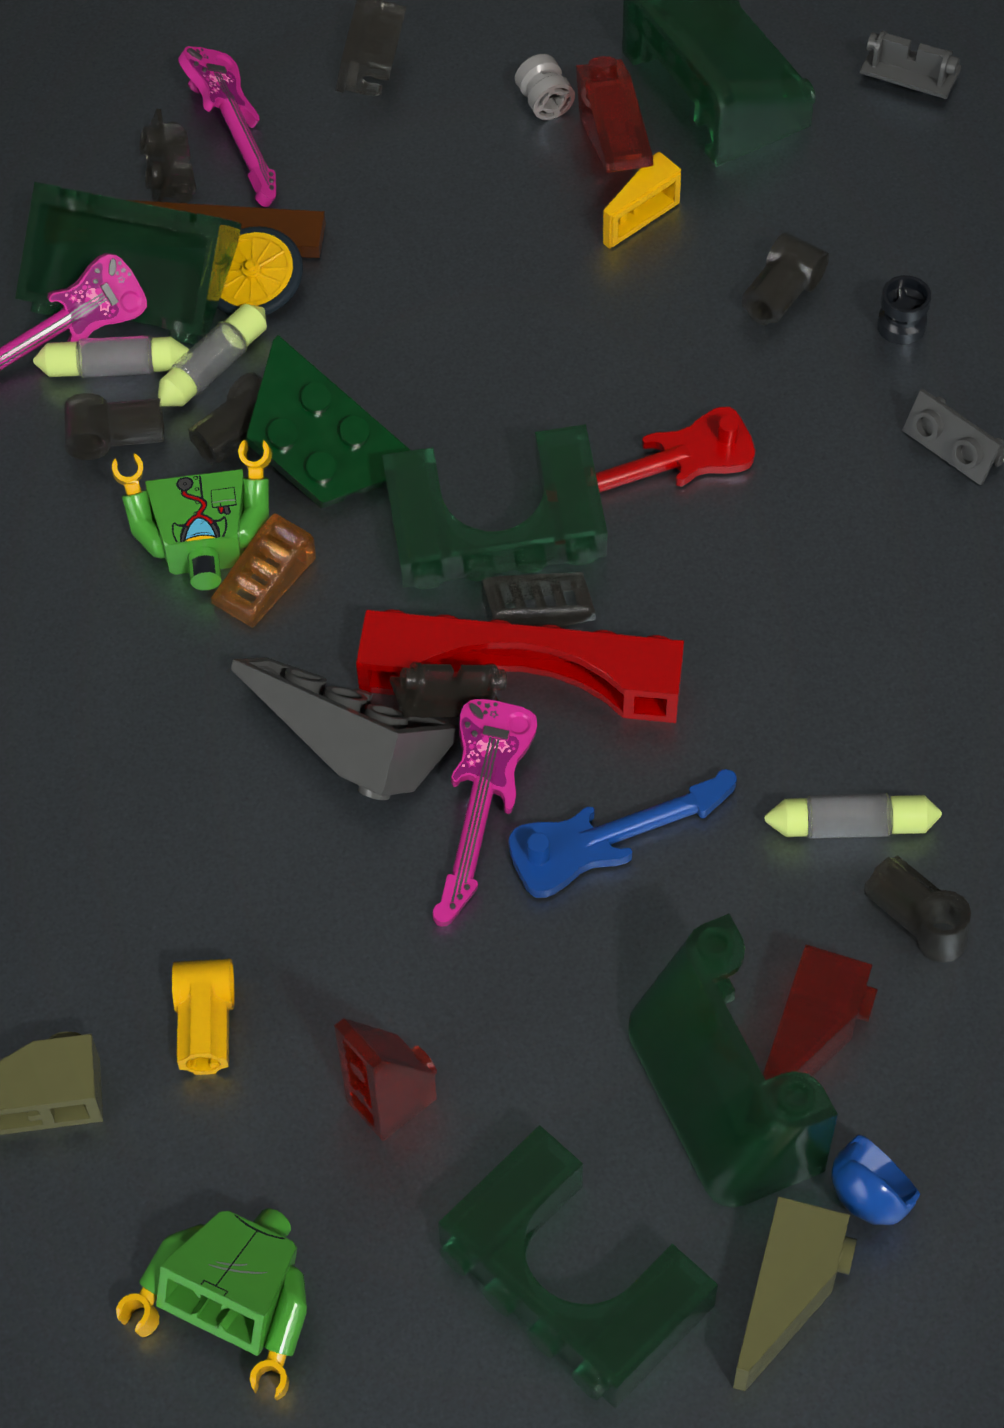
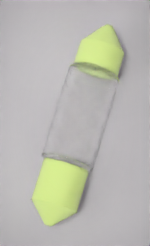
(109, 356)
(211, 356)
(853, 815)

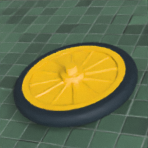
(263, 271)

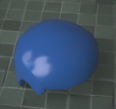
(872, 1184)

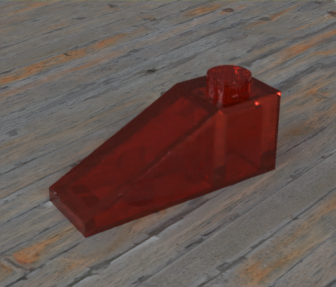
(612, 114)
(820, 1012)
(383, 1076)

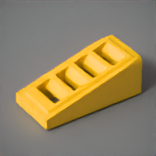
(642, 200)

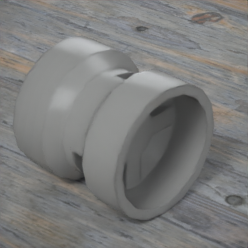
(547, 93)

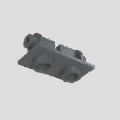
(926, 70)
(953, 437)

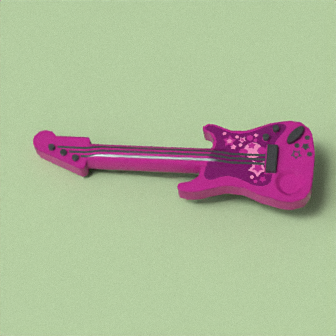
(219, 83)
(100, 297)
(492, 743)

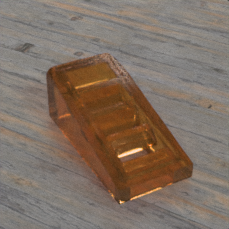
(275, 540)

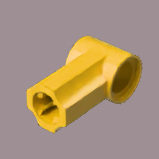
(202, 998)

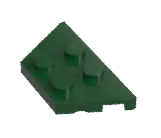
(317, 430)

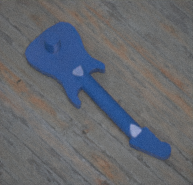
(557, 852)

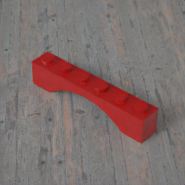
(627, 672)

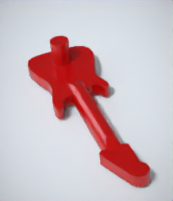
(712, 444)

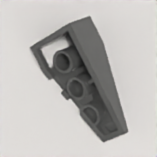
(355, 738)

